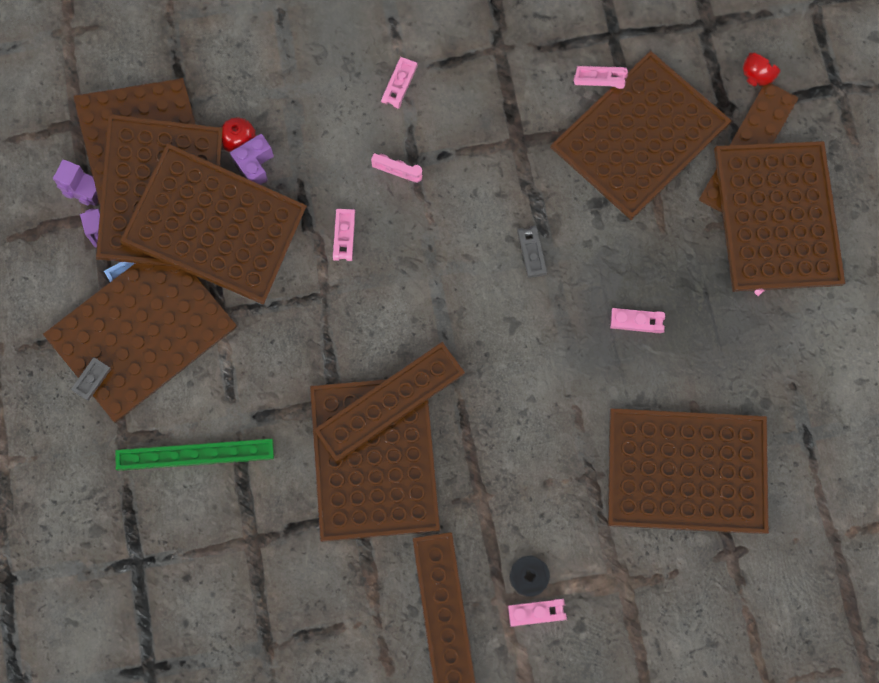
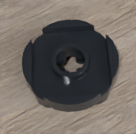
(535, 566)

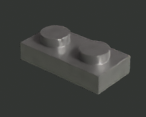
(91, 379)

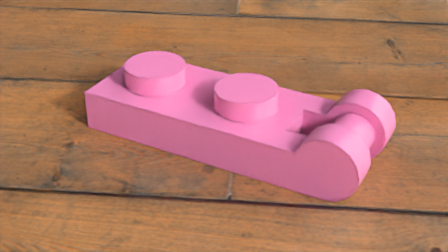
(601, 76)
(399, 82)
(397, 167)
(344, 234)
(637, 320)
(536, 612)

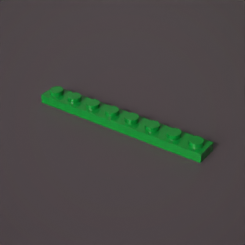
(194, 454)

